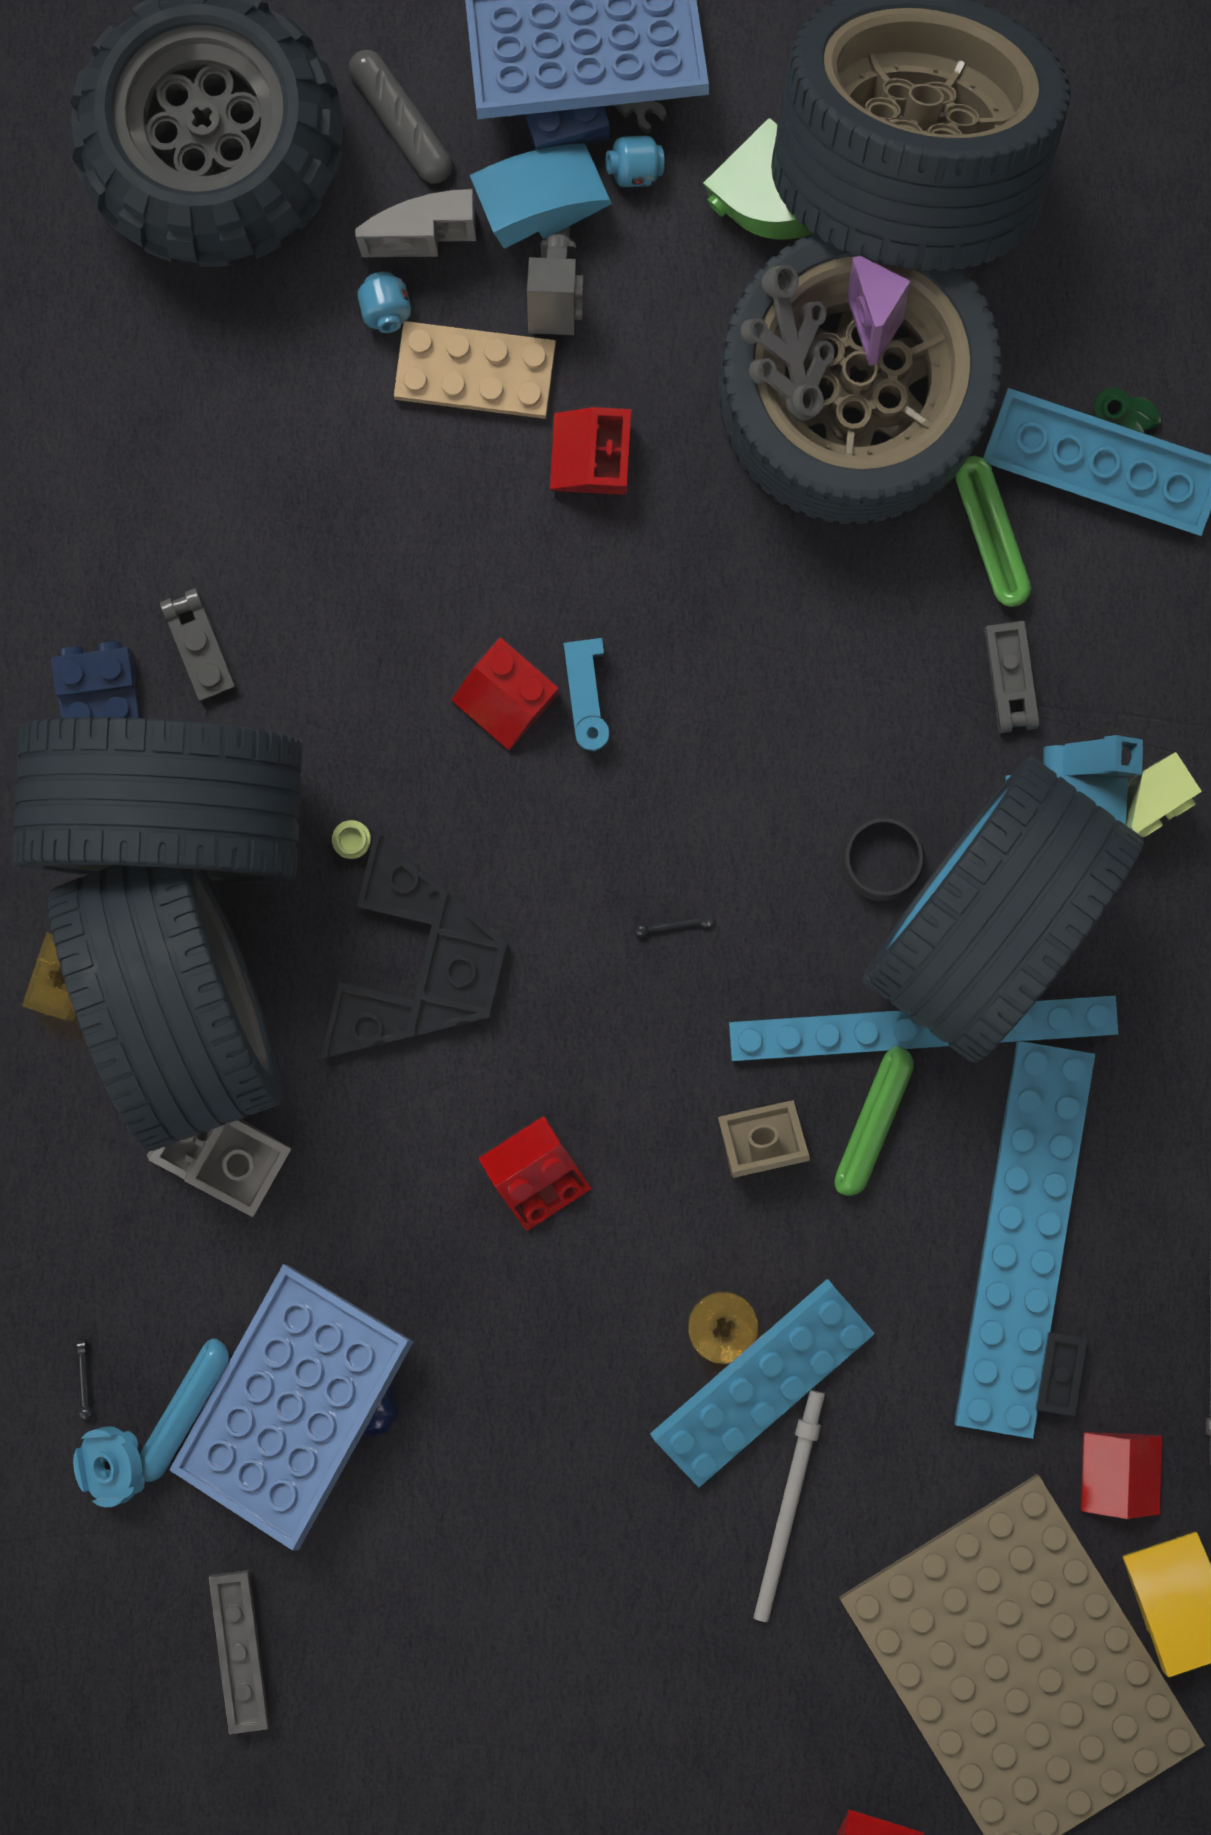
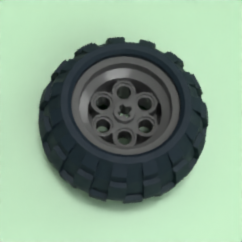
(227, 205)

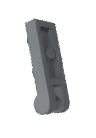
(198, 646)
(1011, 675)

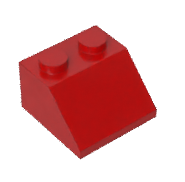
(505, 694)

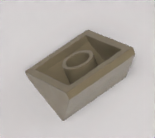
(763, 1139)

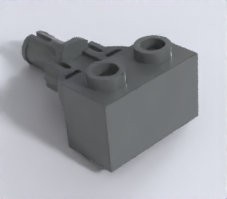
(554, 287)

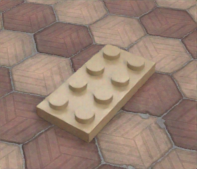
(474, 370)

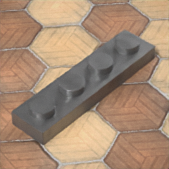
(239, 1652)

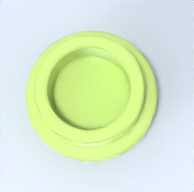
(351, 839)

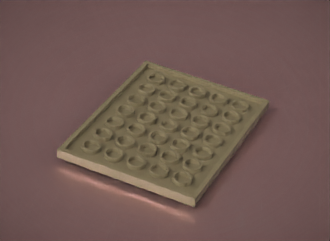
(1021, 1668)

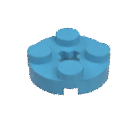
(121, 1452)

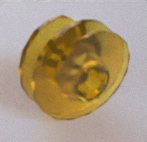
(703, 1321)

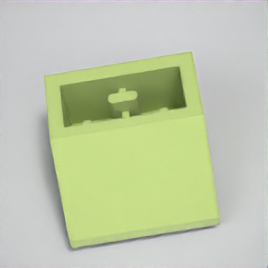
(1159, 791)

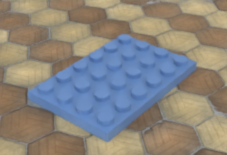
(582, 53)
(291, 1406)

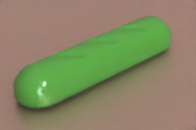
(993, 532)
(874, 1121)

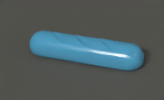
(183, 1409)

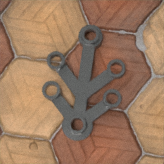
(801, 390)

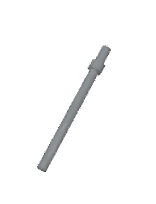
(807, 1432)

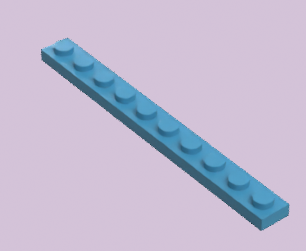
(895, 1028)

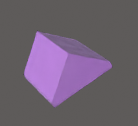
(877, 305)

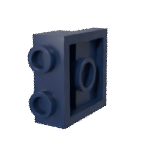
(96, 682)

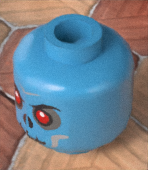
(635, 161)
(384, 302)

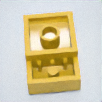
(1175, 1600)

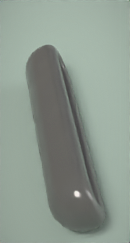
(400, 116)

